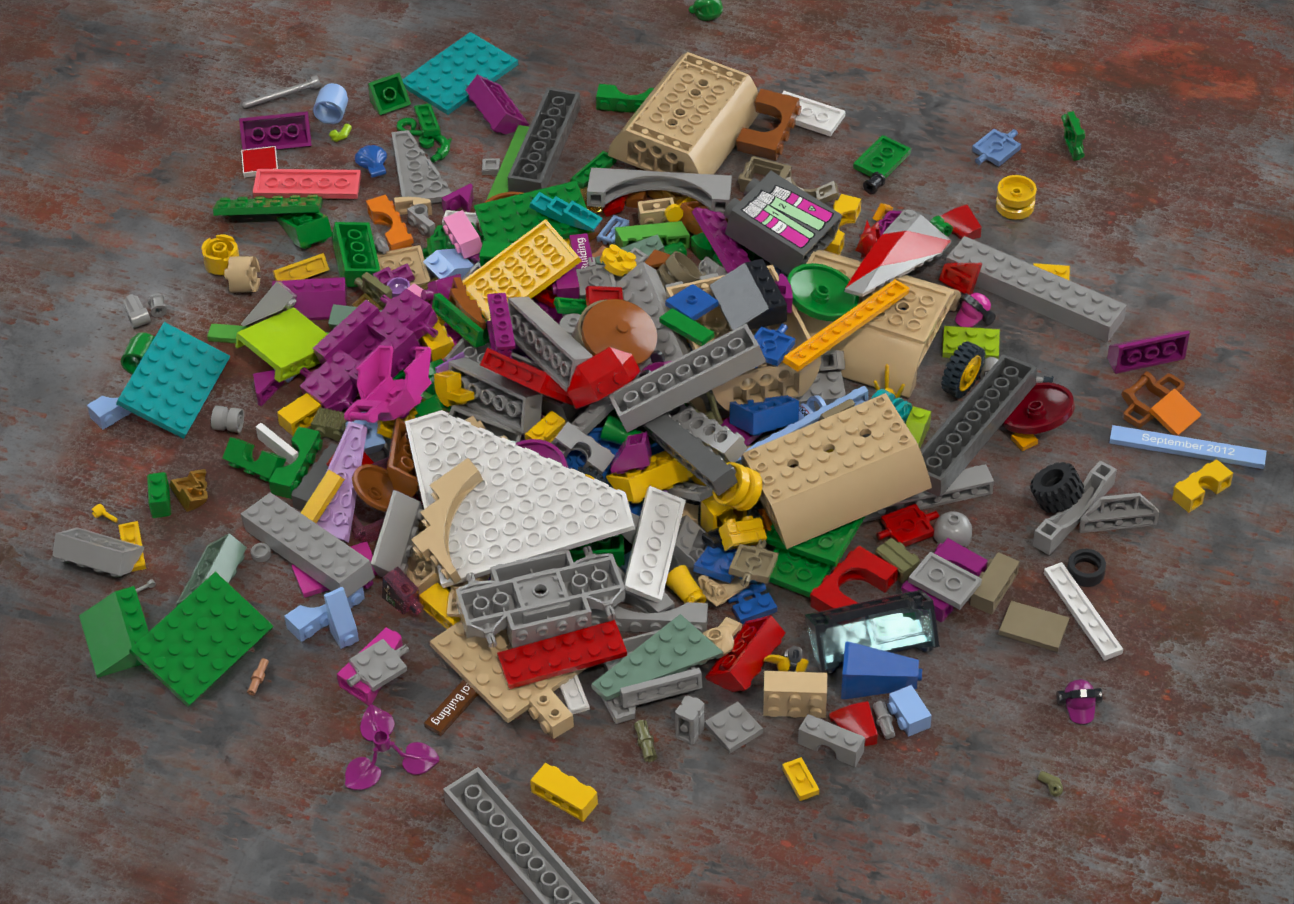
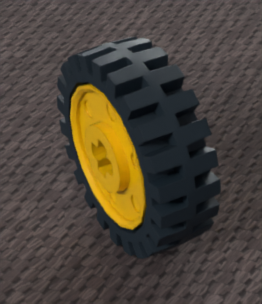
(963, 369)

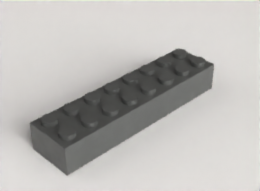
(544, 141)

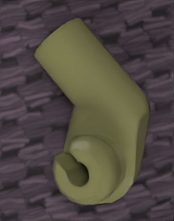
(1053, 782)

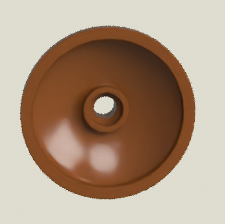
(373, 486)

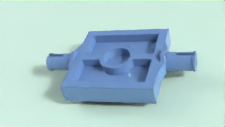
(996, 147)

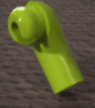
(343, 134)

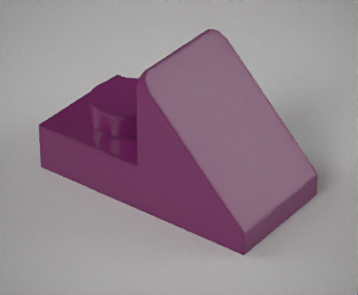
(460, 198)

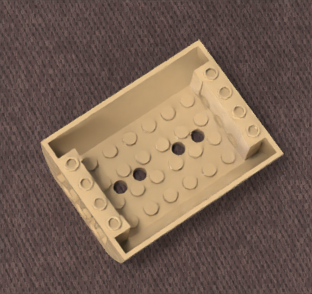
(713, 109)

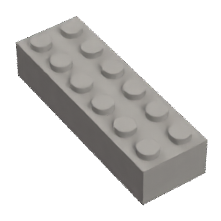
(499, 396)

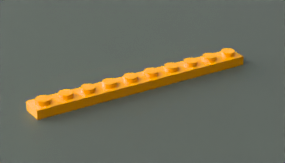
(845, 325)

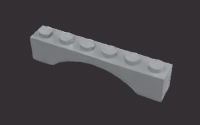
(1055, 529)
(648, 622)

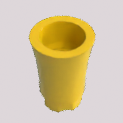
(684, 585)

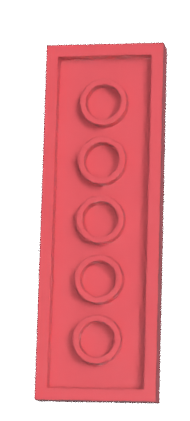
(305, 182)

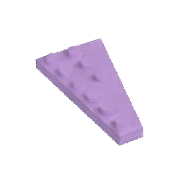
(347, 458)

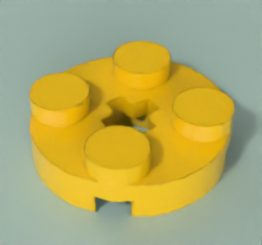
(617, 260)

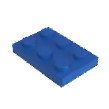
(716, 563)

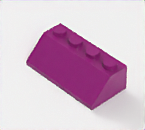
(495, 105)
(277, 130)
(317, 296)
(1148, 351)

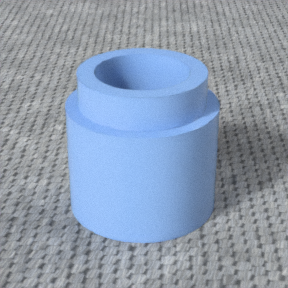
(330, 104)

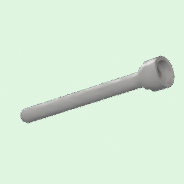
(312, 83)

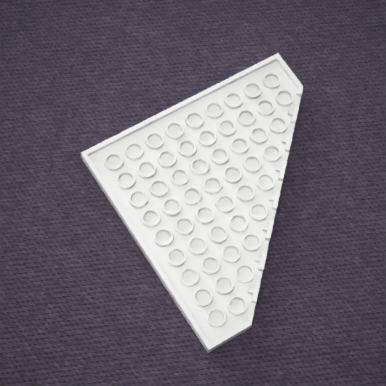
(520, 507)

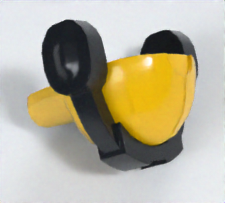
(791, 661)

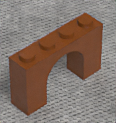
(770, 143)

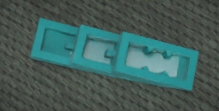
(566, 213)

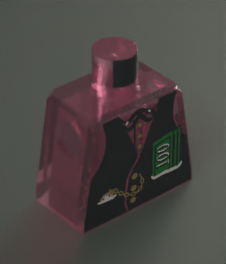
(401, 592)

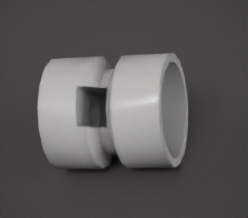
(230, 419)

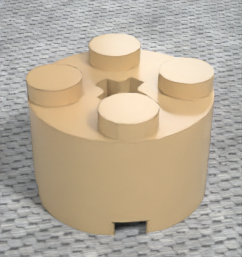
(242, 274)

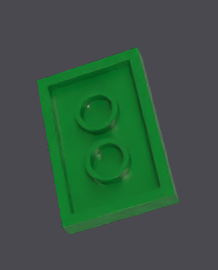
(882, 157)

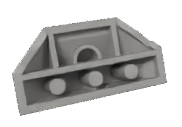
(1119, 513)

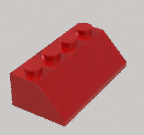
(751, 646)

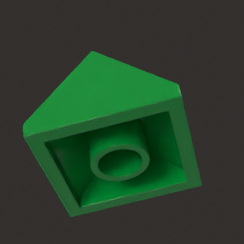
(388, 94)

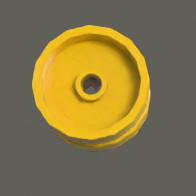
(1016, 197)
(745, 492)

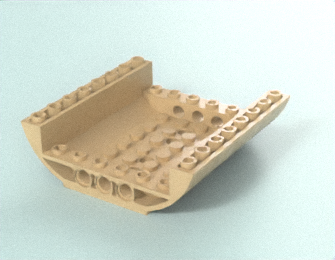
(894, 335)

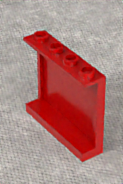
(524, 375)

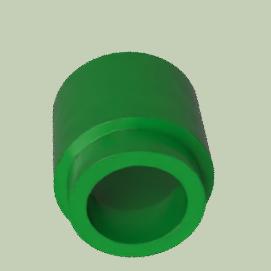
(135, 351)

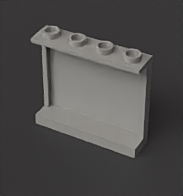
(655, 688)

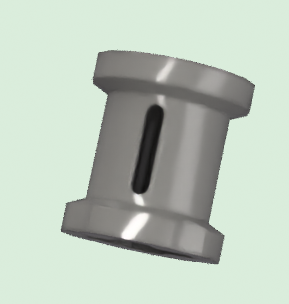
(157, 305)

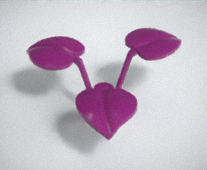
(377, 727)

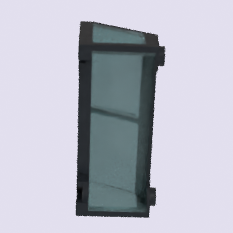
(882, 623)

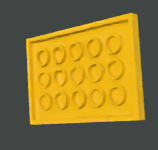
(523, 267)

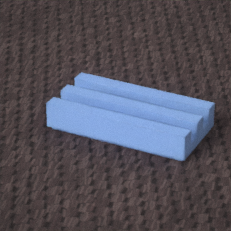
(611, 236)

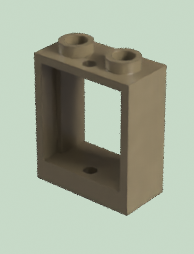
(762, 167)

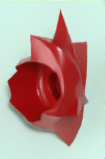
(868, 238)

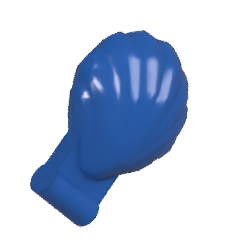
(372, 158)

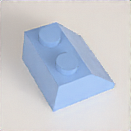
(447, 263)

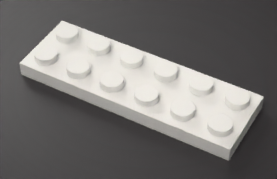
(654, 544)

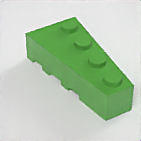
(668, 233)

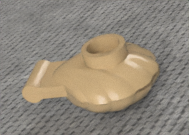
(723, 634)

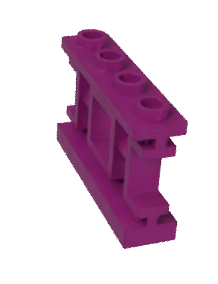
(500, 327)

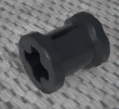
(874, 182)

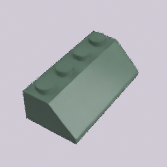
(218, 556)

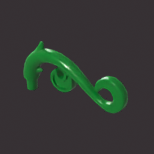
(426, 142)

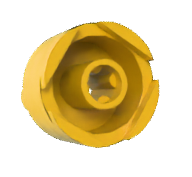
(217, 253)

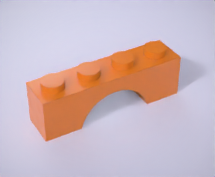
(383, 212)

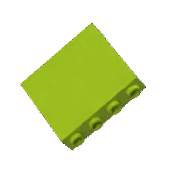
(284, 342)

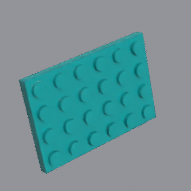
(449, 73)
(173, 380)

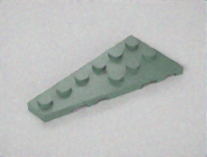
(663, 654)

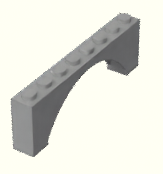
(609, 184)

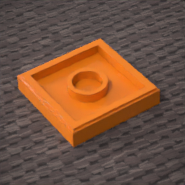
(1175, 413)

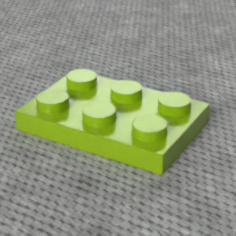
(983, 337)

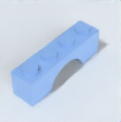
(106, 412)
(306, 621)

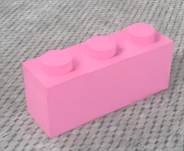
(462, 234)

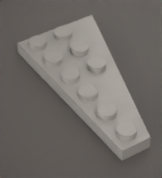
(416, 172)

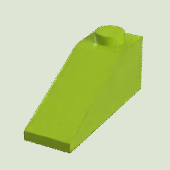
(919, 423)

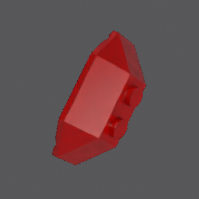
(601, 376)

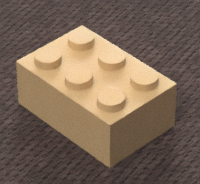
(795, 694)

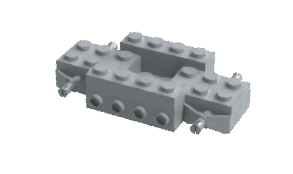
(513, 602)

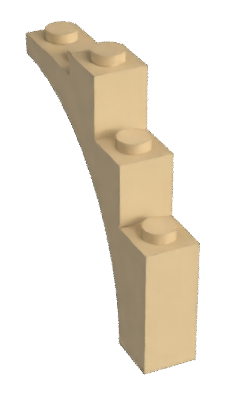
(448, 495)

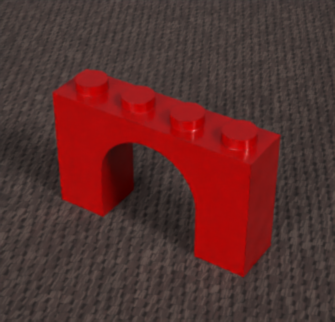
(857, 566)

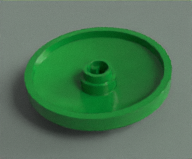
(821, 291)

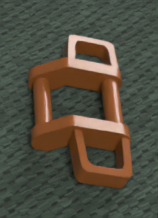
(1155, 388)

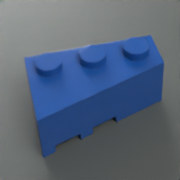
(765, 415)

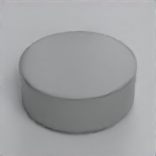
(260, 552)

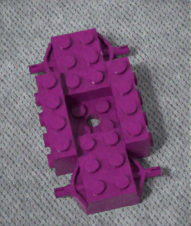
(357, 336)

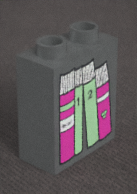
(781, 222)

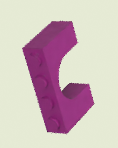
(959, 556)

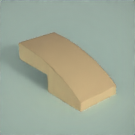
(404, 203)

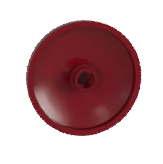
(1041, 409)

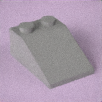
(275, 301)

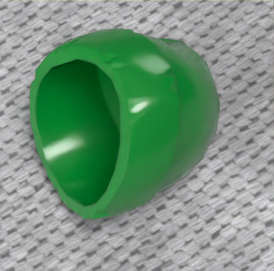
(706, 9)

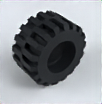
(1057, 487)

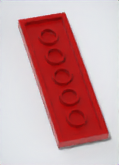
(562, 654)

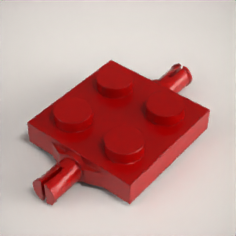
(907, 525)

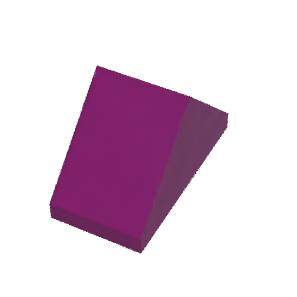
(265, 385)

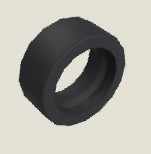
(1090, 556)

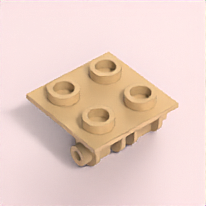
(719, 591)

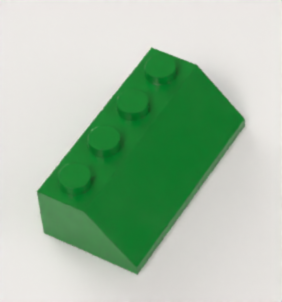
(354, 250)

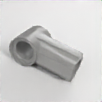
(137, 314)

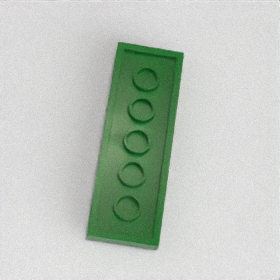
(273, 205)

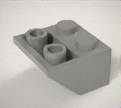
(689, 542)

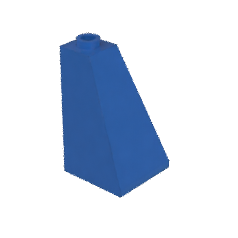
(876, 671)

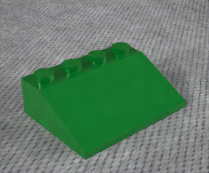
(113, 629)

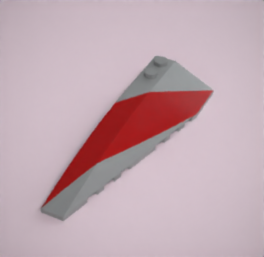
(897, 252)

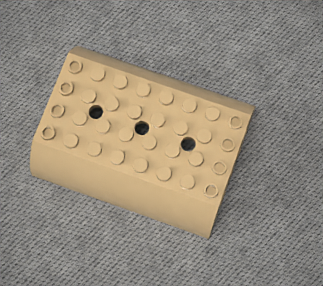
(766, 379)
(842, 484)

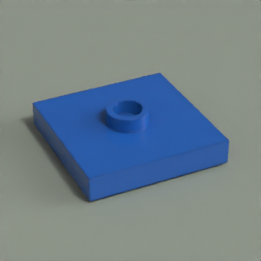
(692, 302)

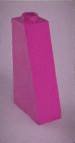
(361, 689)

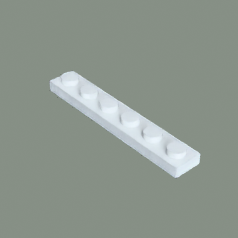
(1083, 611)

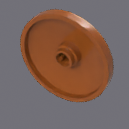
(621, 327)

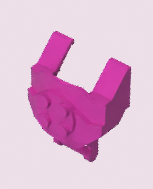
(380, 394)

